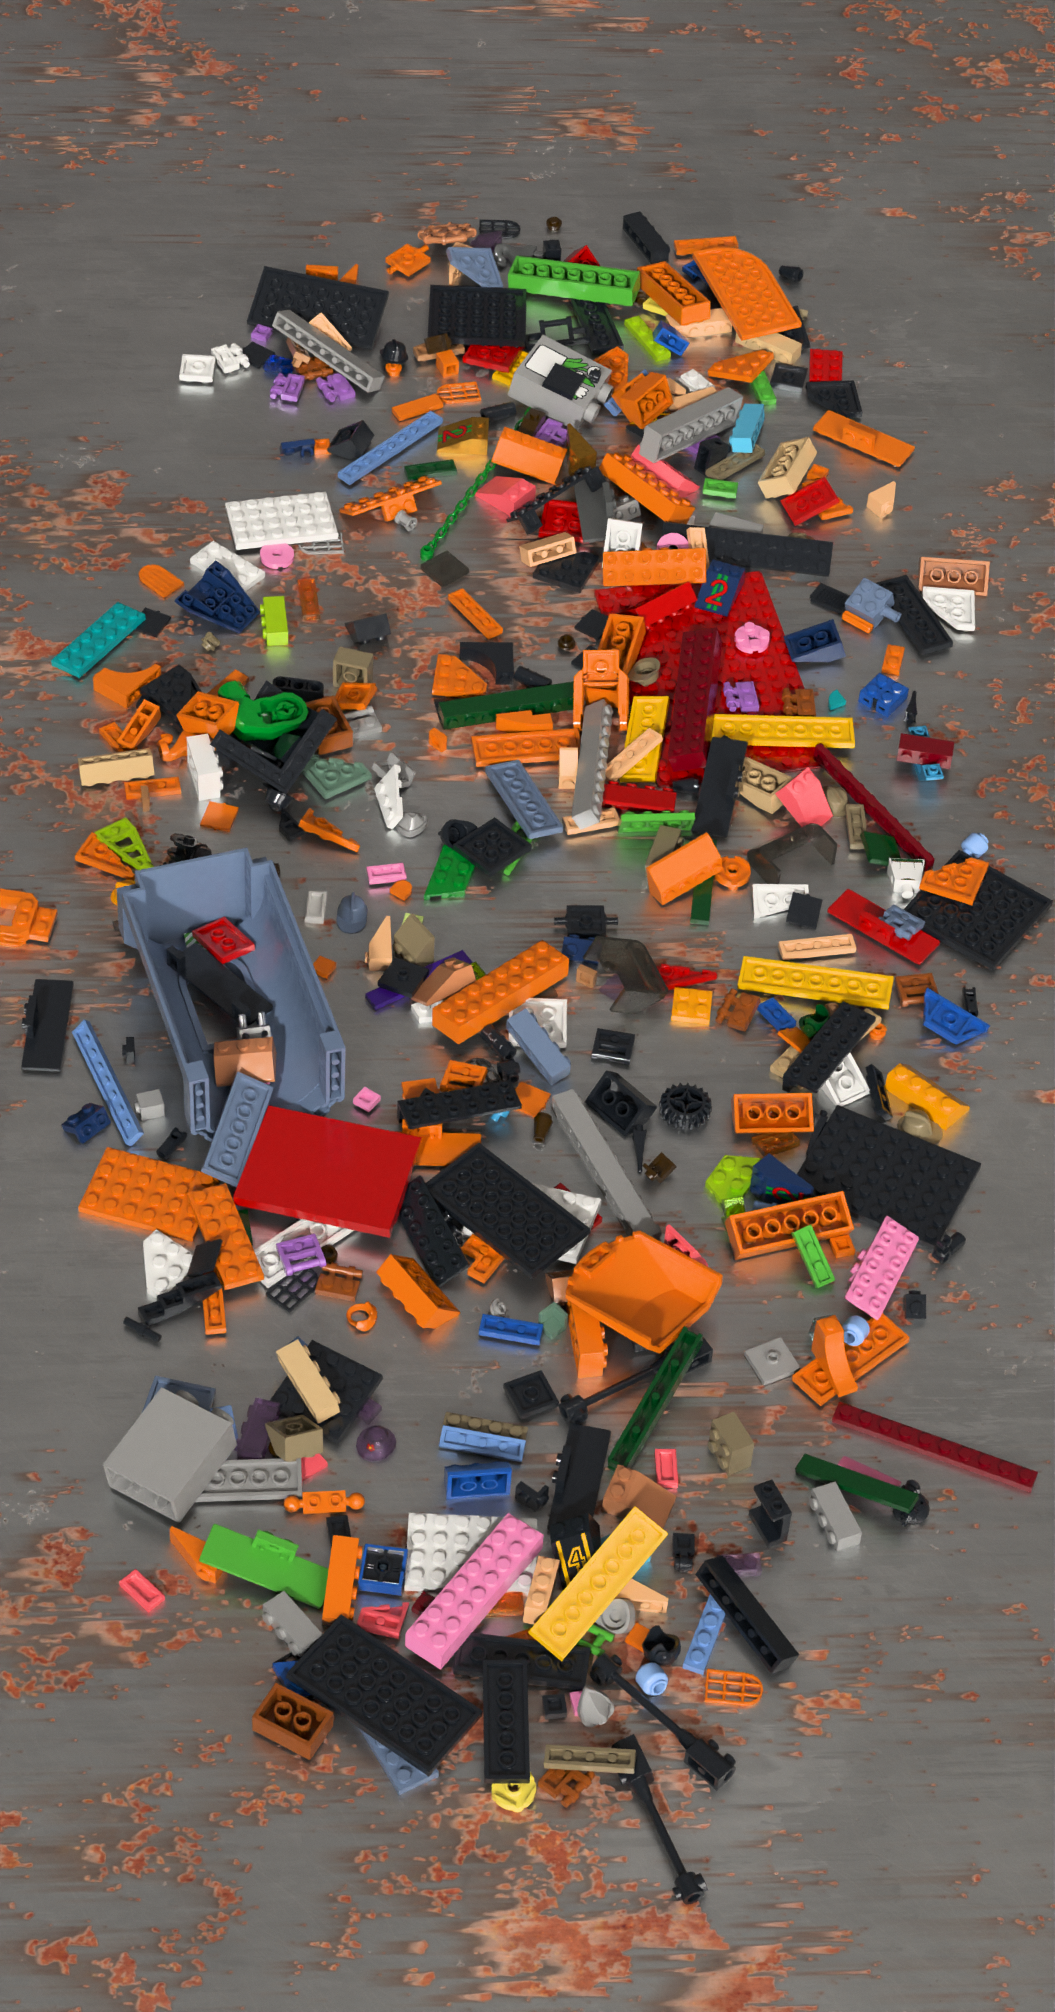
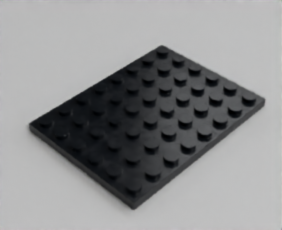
(889, 1174)

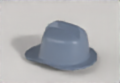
(352, 914)

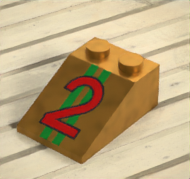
(464, 437)
(579, 451)

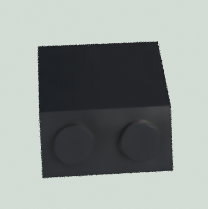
(351, 441)
(369, 628)

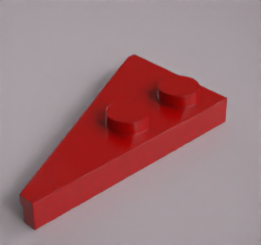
(682, 976)

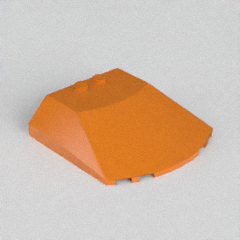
(643, 1289)

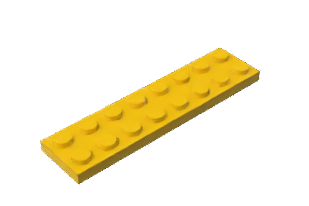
(786, 730)
(815, 982)
(598, 1583)

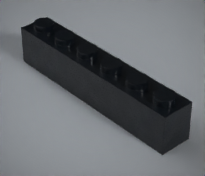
(747, 1614)

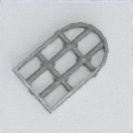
(328, 546)

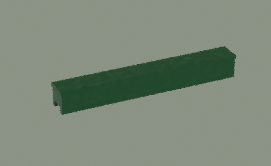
(655, 1400)

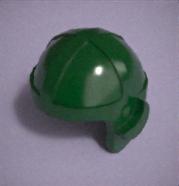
(812, 1023)

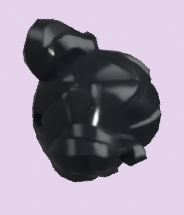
(920, 1510)

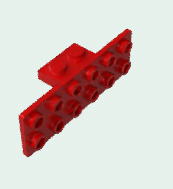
(864, 917)

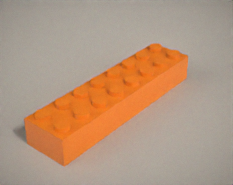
(500, 991)

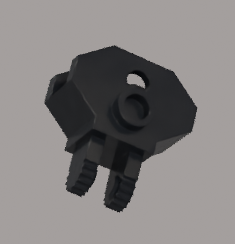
(187, 848)

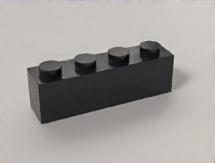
(646, 237)

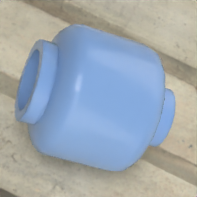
(975, 845)
(855, 1330)
(651, 1679)

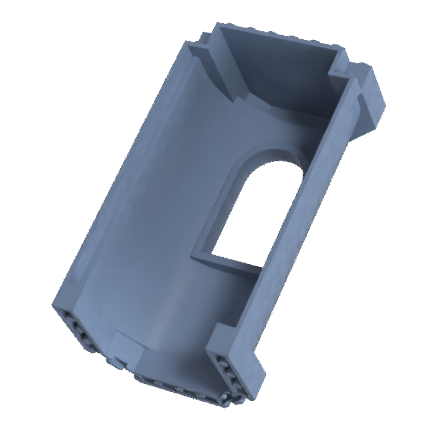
(250, 895)

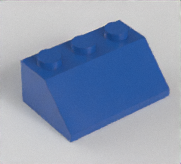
(477, 1480)

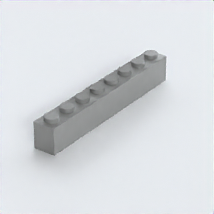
(328, 351)

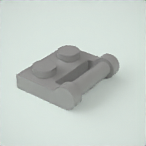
(363, 726)

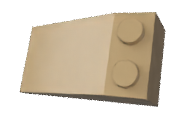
(761, 784)

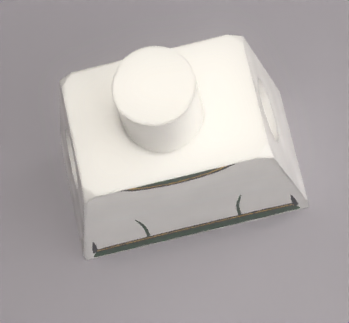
(905, 875)

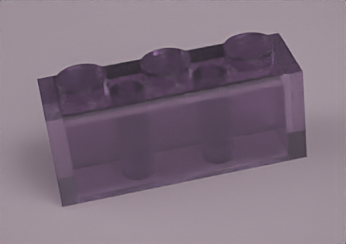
(254, 1436)

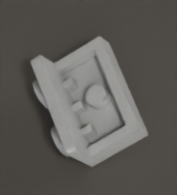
(626, 508)
(406, 774)

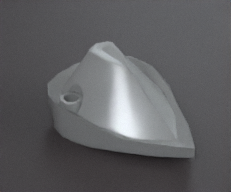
(412, 824)
(617, 1615)
(594, 1707)

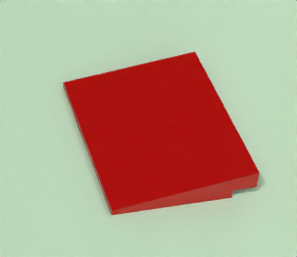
(328, 1171)

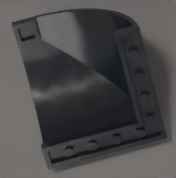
(311, 731)

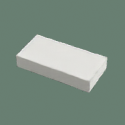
(315, 907)

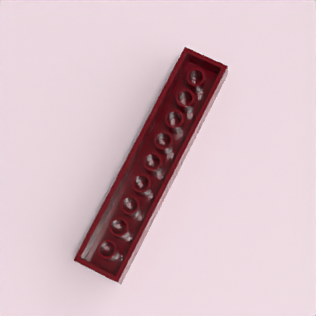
(695, 699)

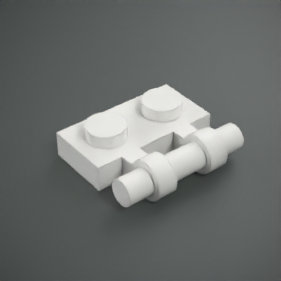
(226, 359)

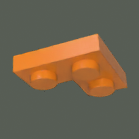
(485, 1258)

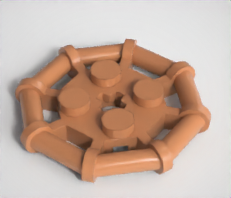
(447, 233)

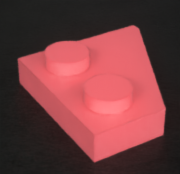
(383, 1619)

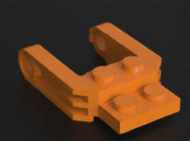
(600, 670)
(28, 921)

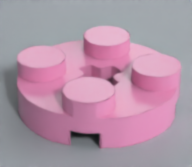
(750, 630)

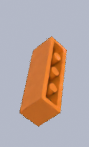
(341, 1579)

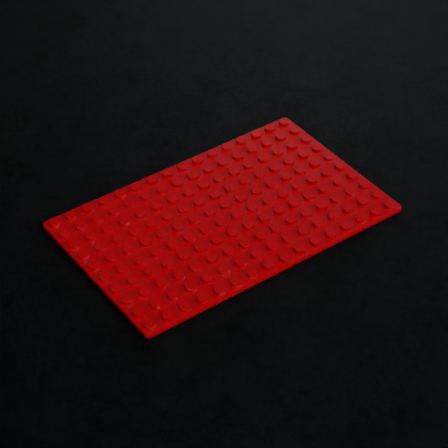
(768, 670)

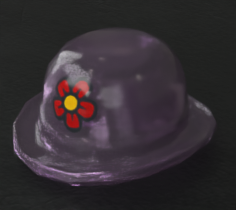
(375, 1443)

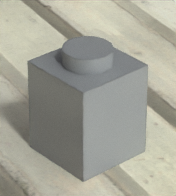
(149, 1105)

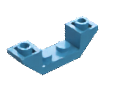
(925, 772)

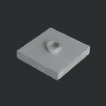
(772, 1361)

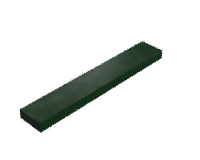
(702, 900)
(857, 1483)

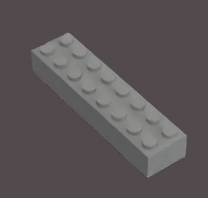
(690, 425)

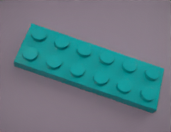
(98, 639)

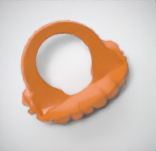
(363, 1325)

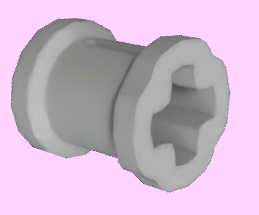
(406, 520)

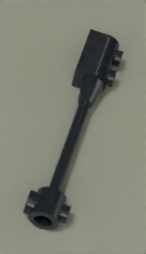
(575, 1407)
(699, 1754)
(688, 1885)

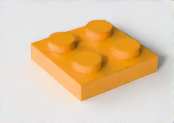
(691, 1005)

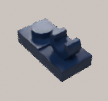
(292, 447)

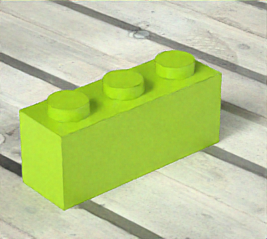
(274, 620)

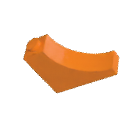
(124, 687)
(831, 1355)

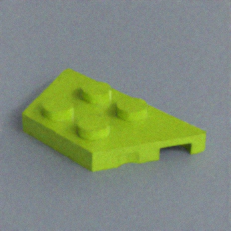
(731, 1177)

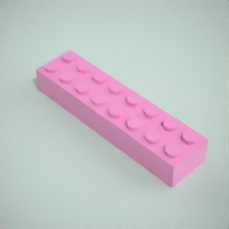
(474, 1591)

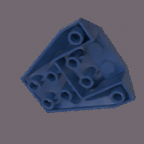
(219, 600)

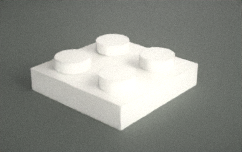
(197, 368)

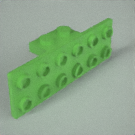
(266, 1562)

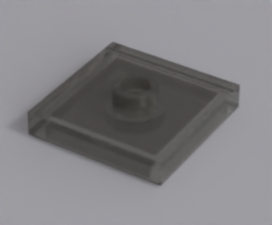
(444, 568)

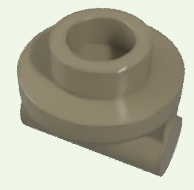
(210, 642)

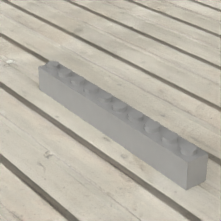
(592, 764)
(603, 1164)

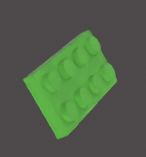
(651, 822)

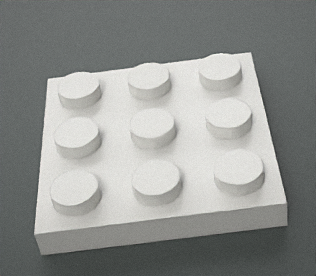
(550, 1015)

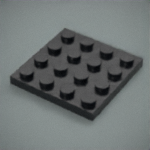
(347, 1378)

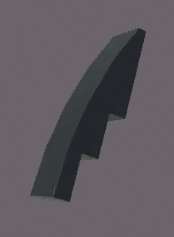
(182, 1298)

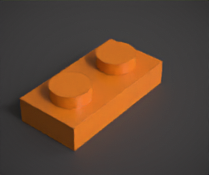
(327, 272)
(893, 659)

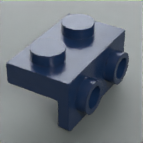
(575, 949)
(87, 1122)

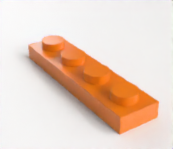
(688, 246)
(475, 613)
(214, 1311)

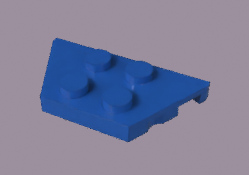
(949, 1019)

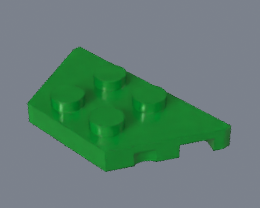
(450, 875)

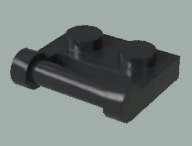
(613, 1041)

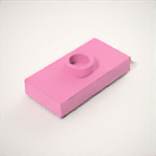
(386, 873)

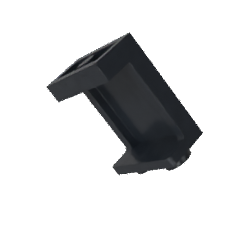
(773, 1515)

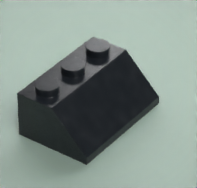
(620, 1103)

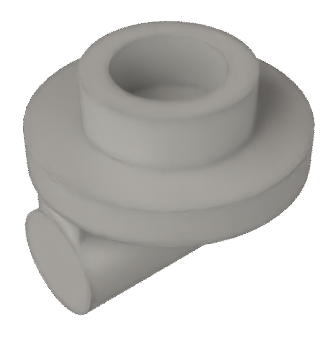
(497, 1308)

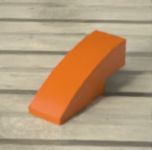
(523, 722)

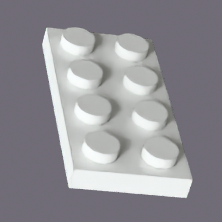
(242, 570)

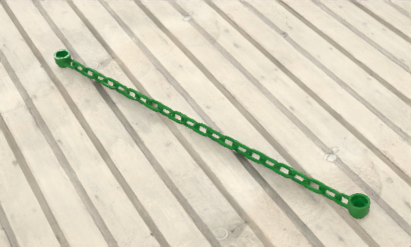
(427, 551)

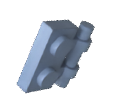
(906, 921)

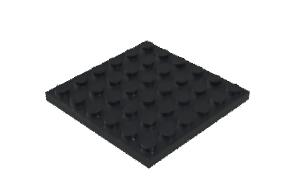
(478, 315)
(989, 927)

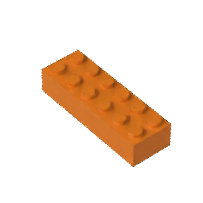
(674, 293)
(646, 488)
(621, 634)
(771, 1227)

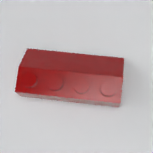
(663, 604)
(638, 799)

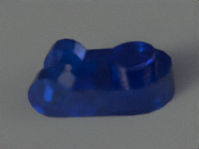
(279, 365)

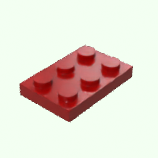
(825, 365)
(809, 501)
(223, 940)

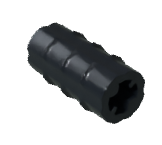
(499, 411)
(531, 678)
(498, 1042)

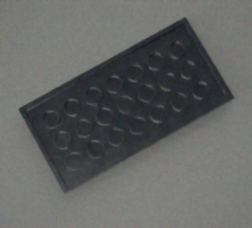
(347, 306)
(506, 1210)
(384, 1695)

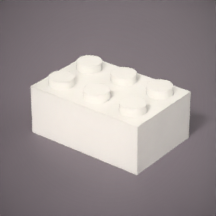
(204, 767)

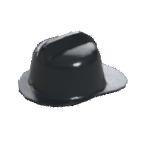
(394, 352)
(276, 799)
(455, 830)

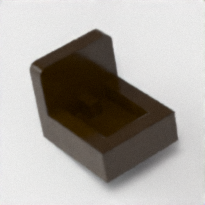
(437, 344)
(659, 1168)

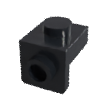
(915, 1305)
(527, 1496)

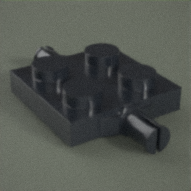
(586, 920)

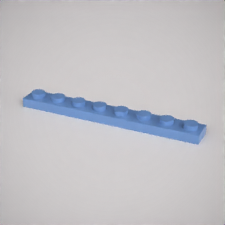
(390, 447)
(107, 1082)

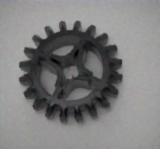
(673, 1106)

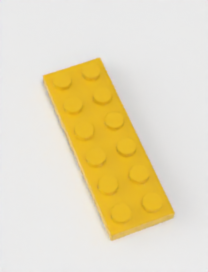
(645, 714)

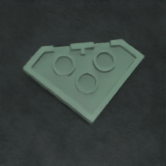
(335, 775)

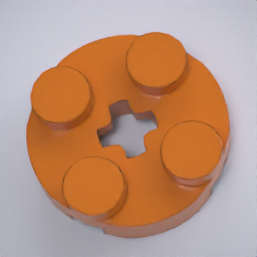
(737, 879)

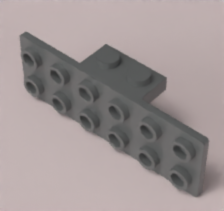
(594, 510)

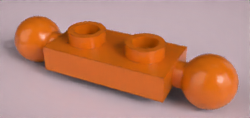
(324, 1502)

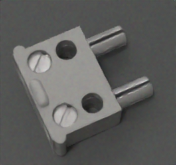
(253, 1031)

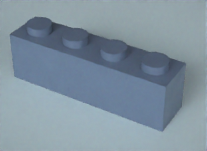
(538, 1046)

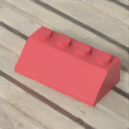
(667, 473)

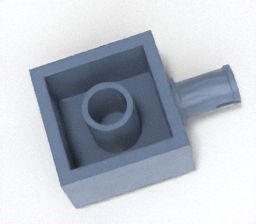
(872, 603)

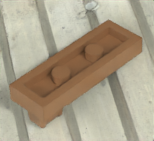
(298, 352)

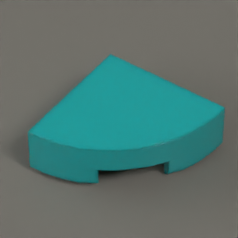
(836, 700)

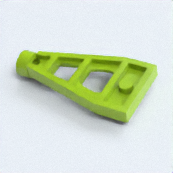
(118, 831)

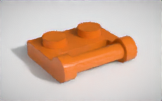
(462, 1073)

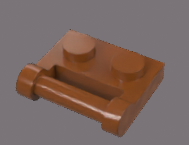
(914, 984)

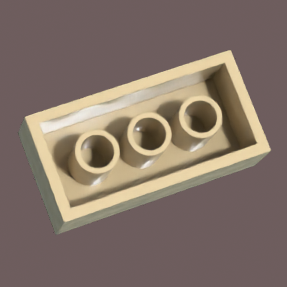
(787, 467)

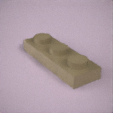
(855, 824)

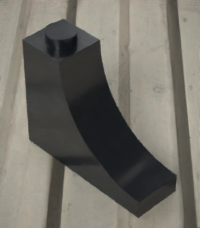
(492, 655)

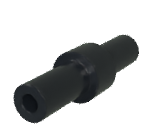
(142, 1329)

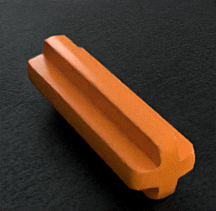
(857, 621)

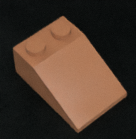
(445, 982)
(632, 1489)

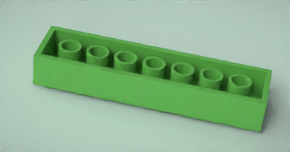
(574, 280)

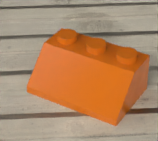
(647, 399)
(208, 715)

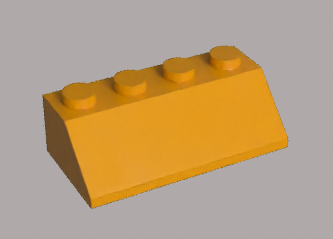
(925, 1095)

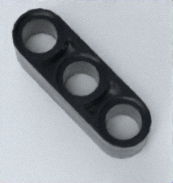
(306, 689)

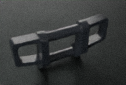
(571, 331)

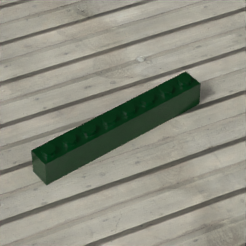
(484, 708)

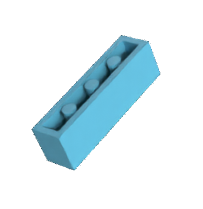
(747, 428)

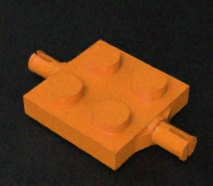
(408, 259)

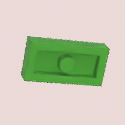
(720, 488)

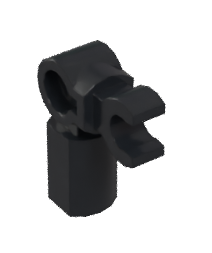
(948, 1246)

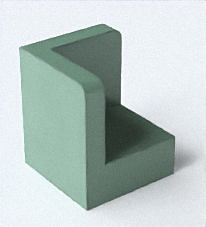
(553, 1320)

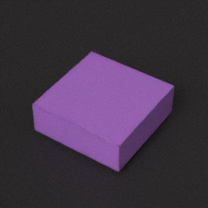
(261, 333)

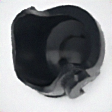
(661, 1647)

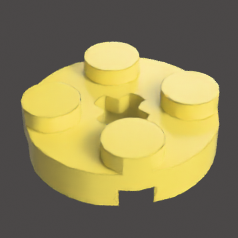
(516, 1800)

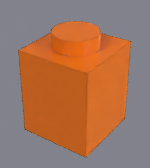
(447, 363)

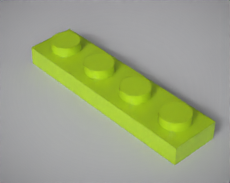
(645, 337)

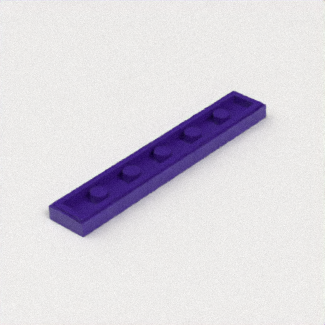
(381, 997)

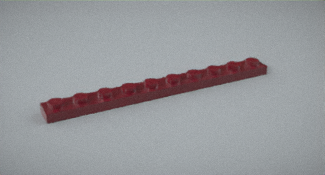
(872, 806)
(935, 1447)

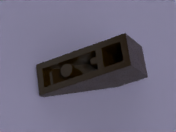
(532, 422)

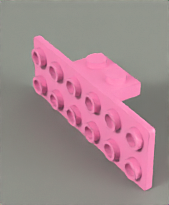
(880, 1267)

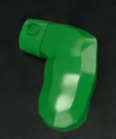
(266, 716)

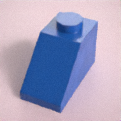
(670, 338)

